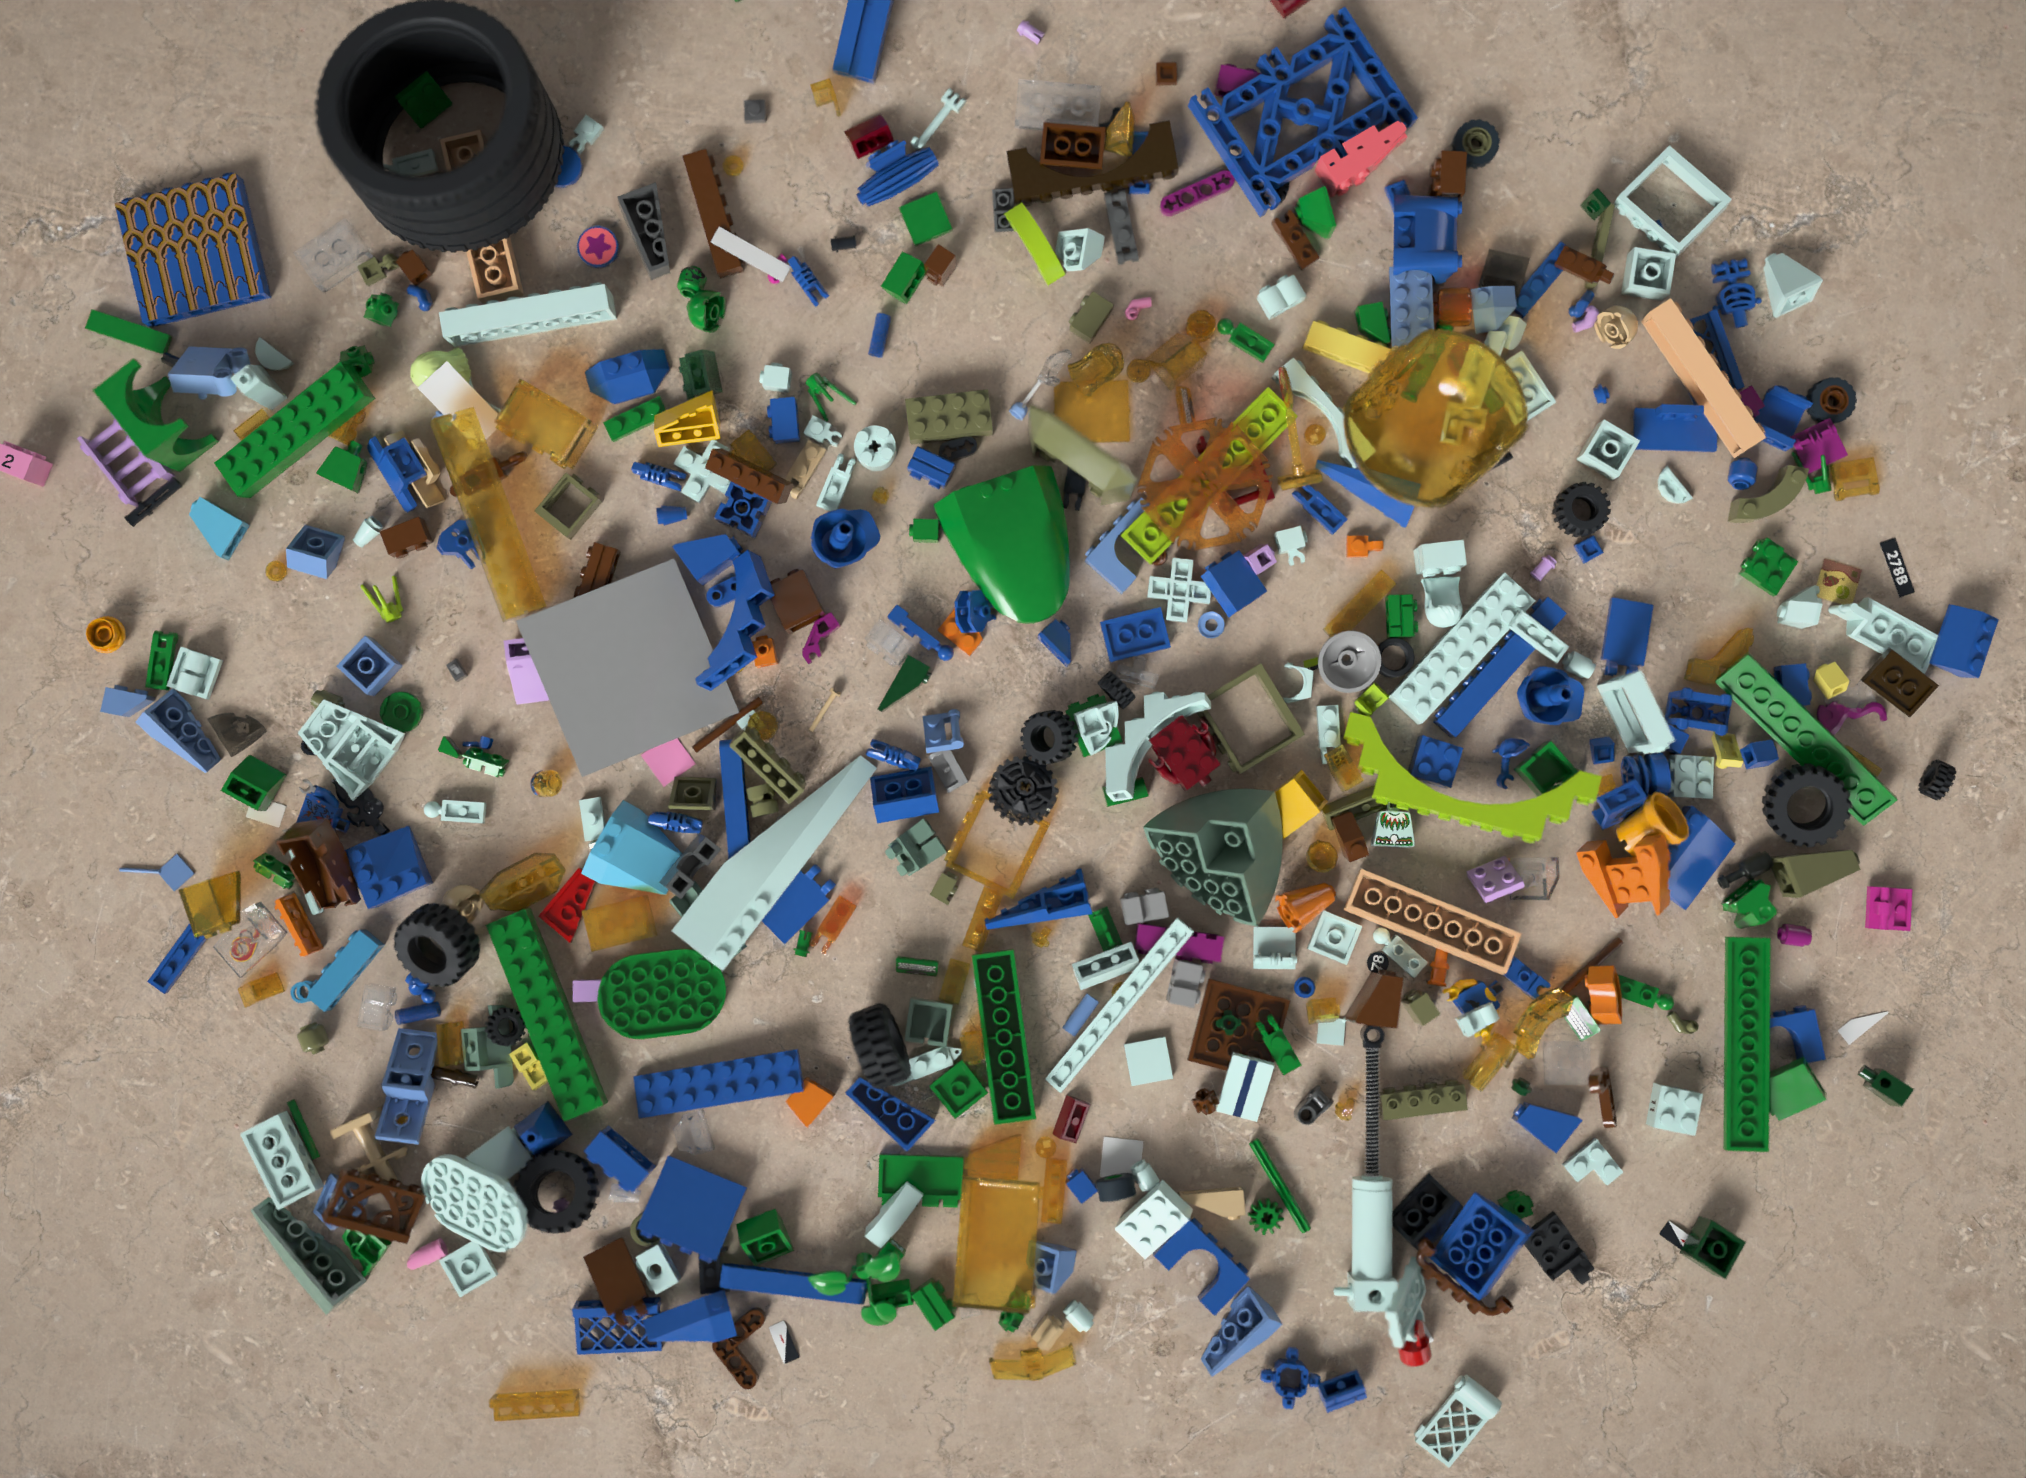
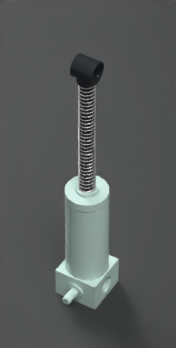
(1371, 1205)

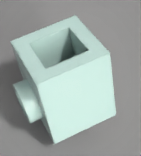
(776, 378)

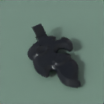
(369, 809)

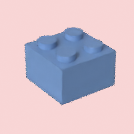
(369, 666)

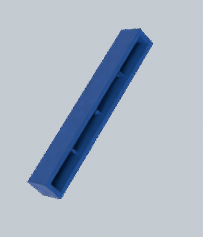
(1494, 672)

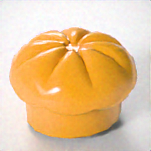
(106, 634)

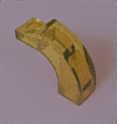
(1537, 1017)

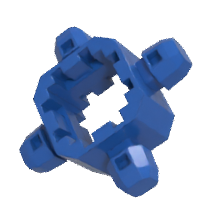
(1292, 1362)

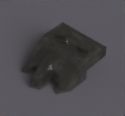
(1504, 270)

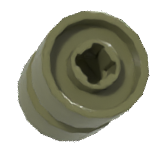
(762, 800)

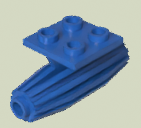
(895, 172)

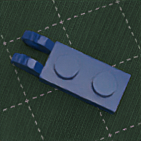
(1321, 509)

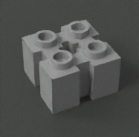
(1144, 907)
(1184, 983)

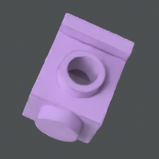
(1264, 560)

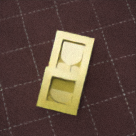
(529, 1064)

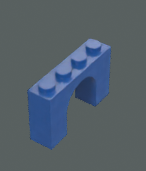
(1804, 1031)
(1229, 1277)

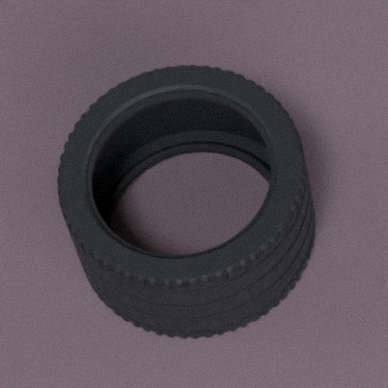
(454, 44)

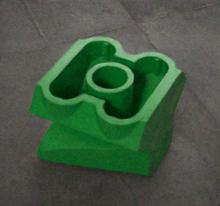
(1750, 904)

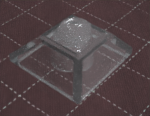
(1539, 877)

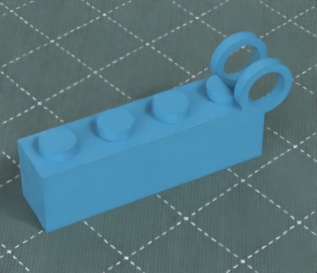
(342, 972)

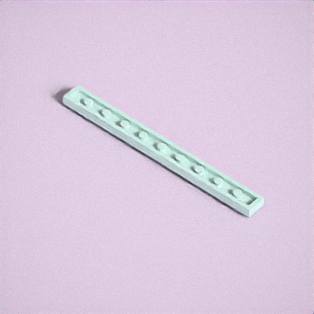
(1119, 1005)

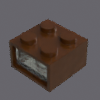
(1448, 174)

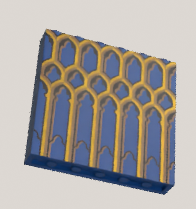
(192, 250)

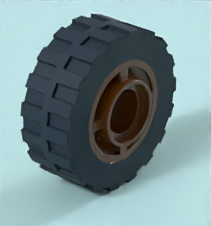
(1843, 400)

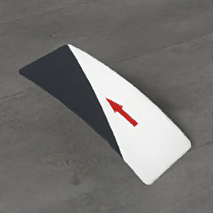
(1674, 1234)
(783, 1342)

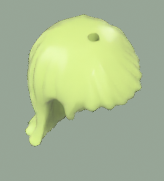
(430, 361)

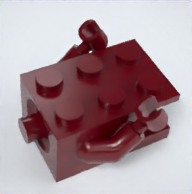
(1183, 754)

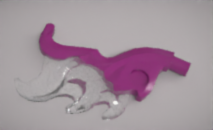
(1851, 704)

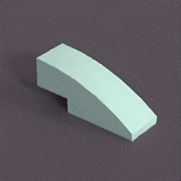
(893, 1214)

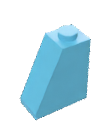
(218, 527)

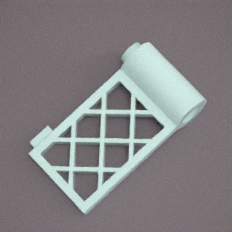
(1471, 1396)

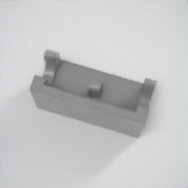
(948, 770)

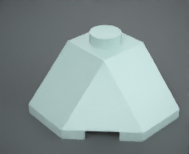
(1079, 248)
(1801, 609)

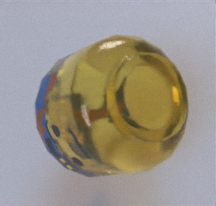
(546, 783)

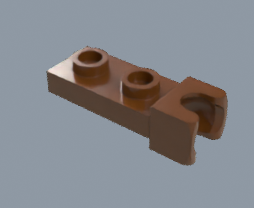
(1295, 240)

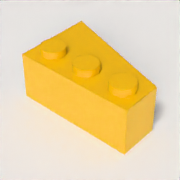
(688, 422)

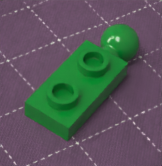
(1246, 339)
(1644, 994)

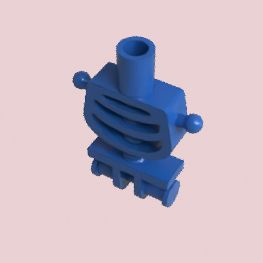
(1738, 306)

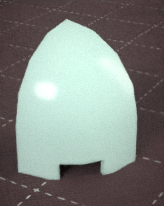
(1514, 328)

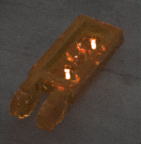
(834, 922)

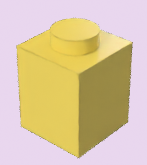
(1831, 680)

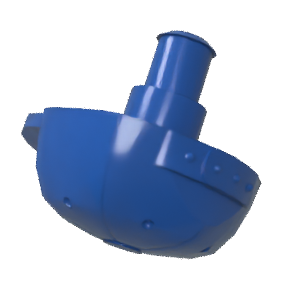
(844, 536)
(1550, 696)

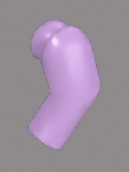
(1588, 321)

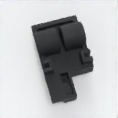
(1557, 1250)

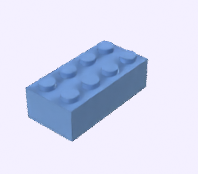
(1410, 305)

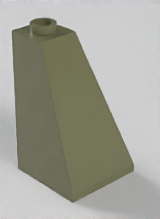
(1808, 872)

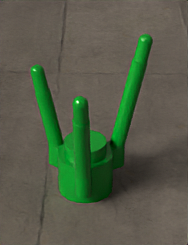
(818, 385)
(1822, 483)

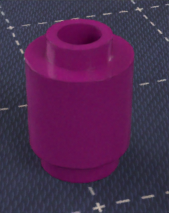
(1794, 935)

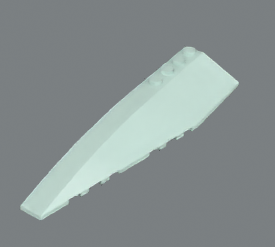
(764, 868)

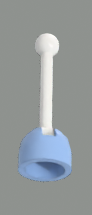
(1019, 409)

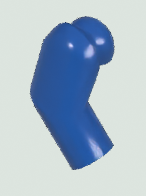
(423, 297)

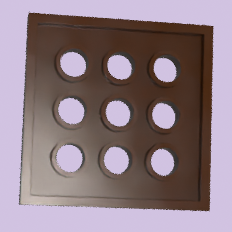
(1209, 1012)

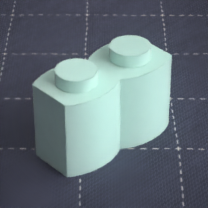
(1281, 296)

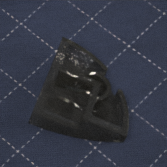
(236, 732)

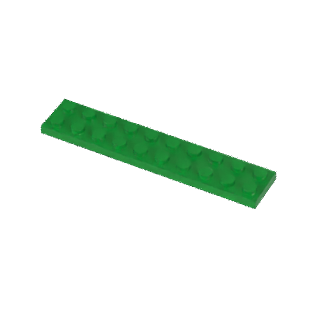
(1803, 734)
(1746, 1044)

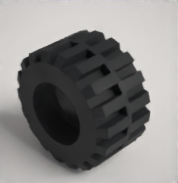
(1595, 500)
(1034, 737)

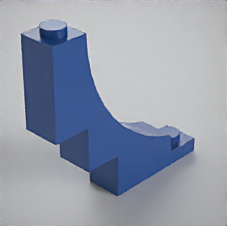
(736, 646)

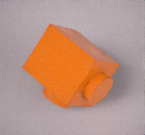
(765, 652)

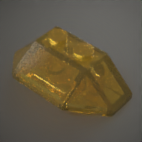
(524, 882)

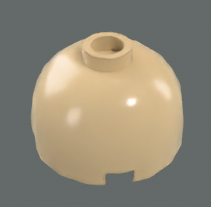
(1617, 326)
(465, 900)

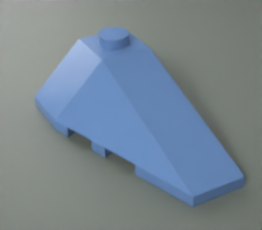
(176, 728)

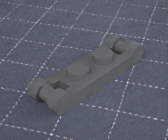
(1121, 227)

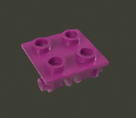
(1818, 441)

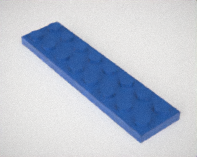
(718, 1083)

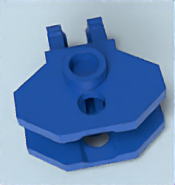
(457, 545)
(974, 611)

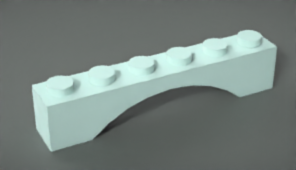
(1308, 388)

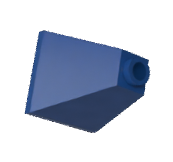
(543, 1129)

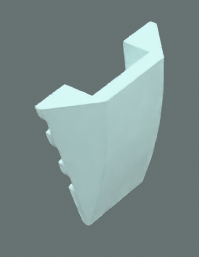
(350, 745)

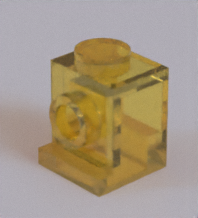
(1329, 1005)

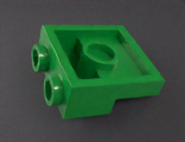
(1768, 566)

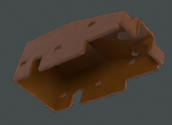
(322, 860)

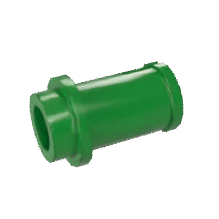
(803, 945)

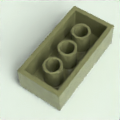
(949, 416)

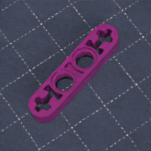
(1195, 190)

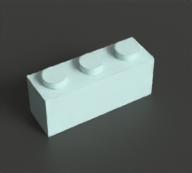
(1105, 966)

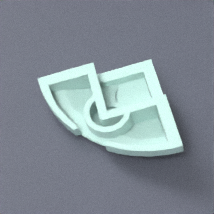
(1097, 724)

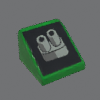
(448, 747)

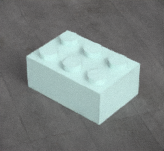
(1153, 1219)

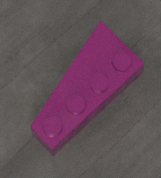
(1200, 945)

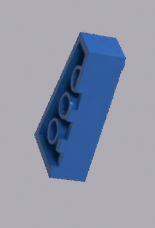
(893, 1115)

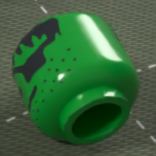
(691, 281)

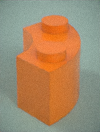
(1604, 994)

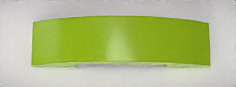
(1036, 243)

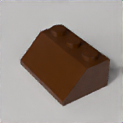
(1072, 145)

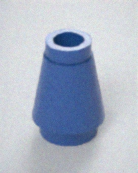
(670, 514)

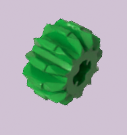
(1272, 1218)

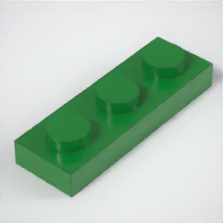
(634, 419)

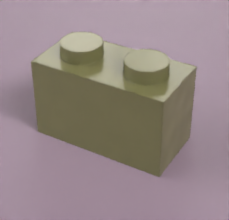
(1090, 317)
(1420, 1007)

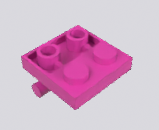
(1888, 908)

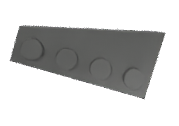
(645, 224)

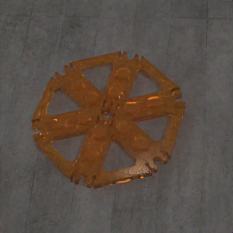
(1198, 502)

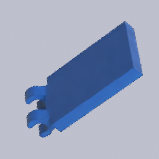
(1626, 635)
(797, 904)

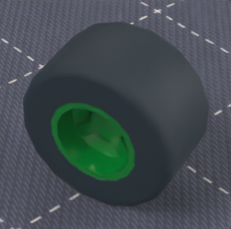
(1116, 1187)

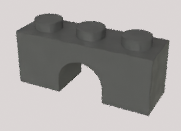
(697, 854)

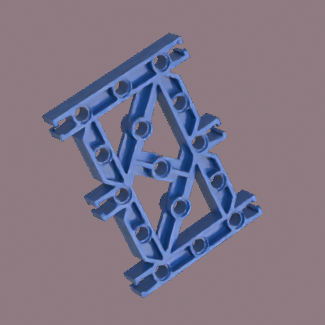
(1267, 88)

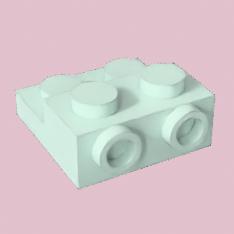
(1691, 776)

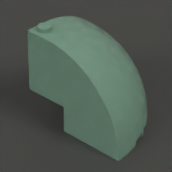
(1223, 849)

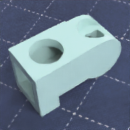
(1477, 1019)

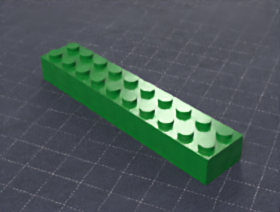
(547, 1014)

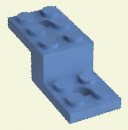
(408, 1086)

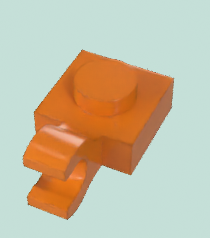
(1359, 546)

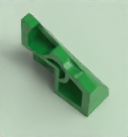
(366, 1248)

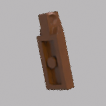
(1583, 266)

